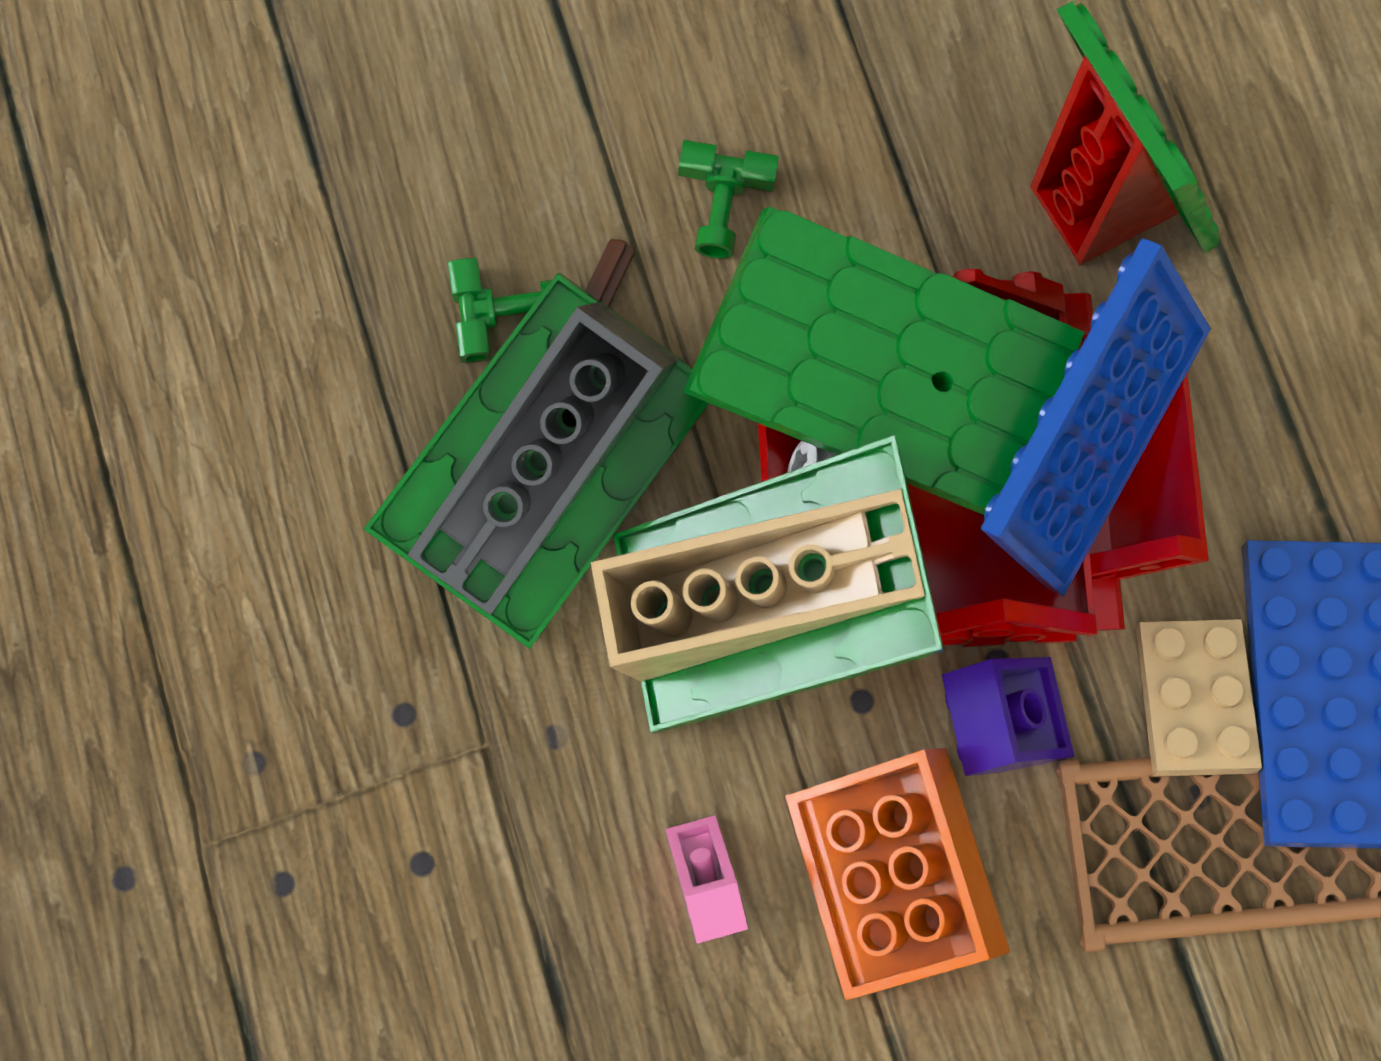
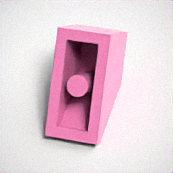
(706, 879)

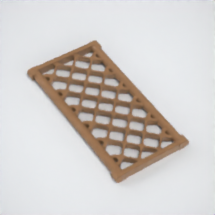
(1095, 936)

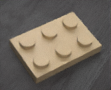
(1198, 698)

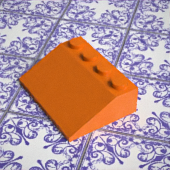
(896, 873)

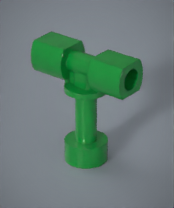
(725, 178)
(480, 308)

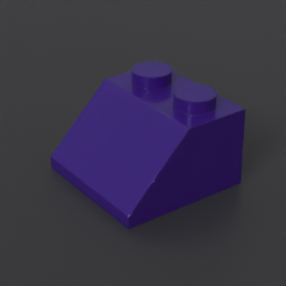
(1007, 715)

